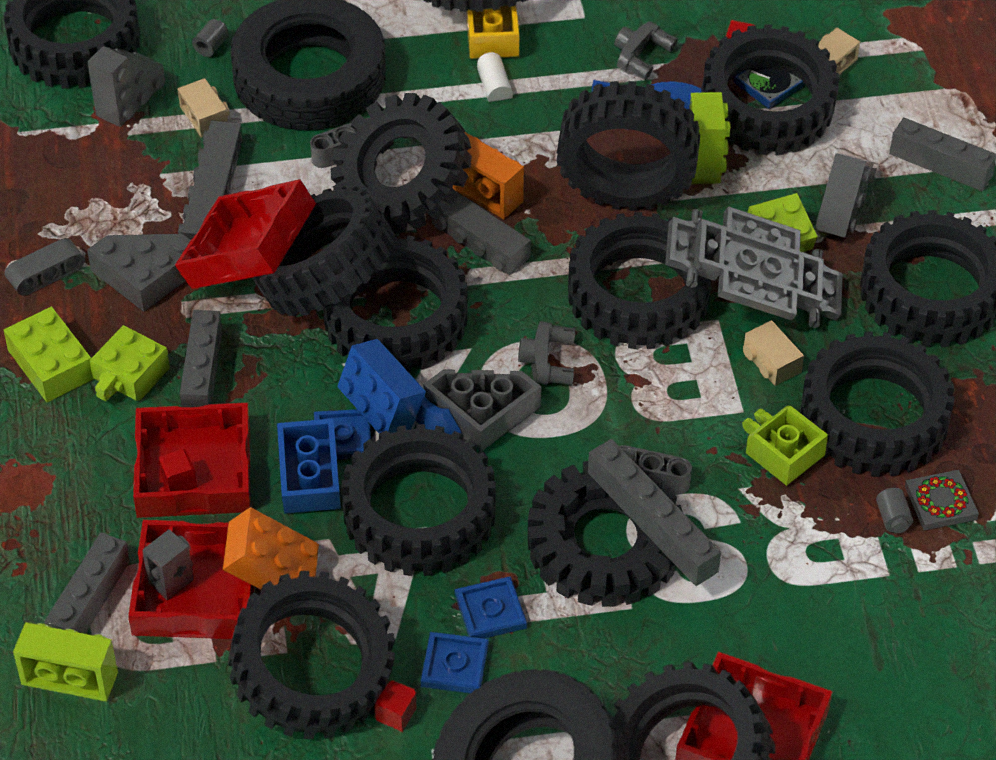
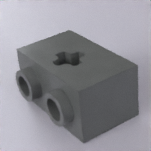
(168, 564)

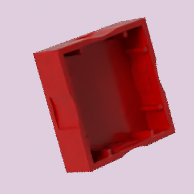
(246, 234)
(219, 451)
(203, 607)
(789, 704)

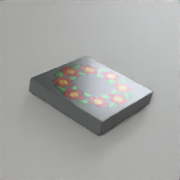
(941, 500)

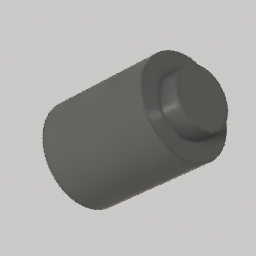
(210, 37)
(894, 510)

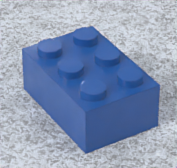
(380, 387)
(308, 466)

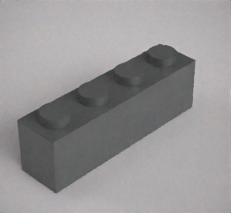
(943, 154)
(483, 234)
(201, 359)
(90, 585)

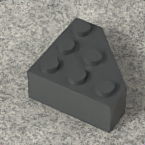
(122, 83)
(844, 194)
(139, 265)
(484, 402)

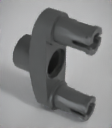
(634, 42)
(536, 352)

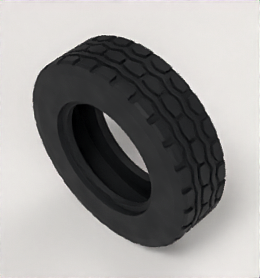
(314, 101)
(526, 702)

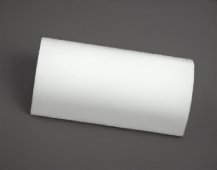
(494, 77)

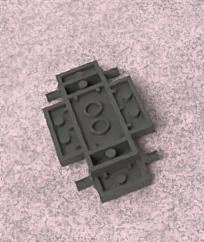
(755, 264)

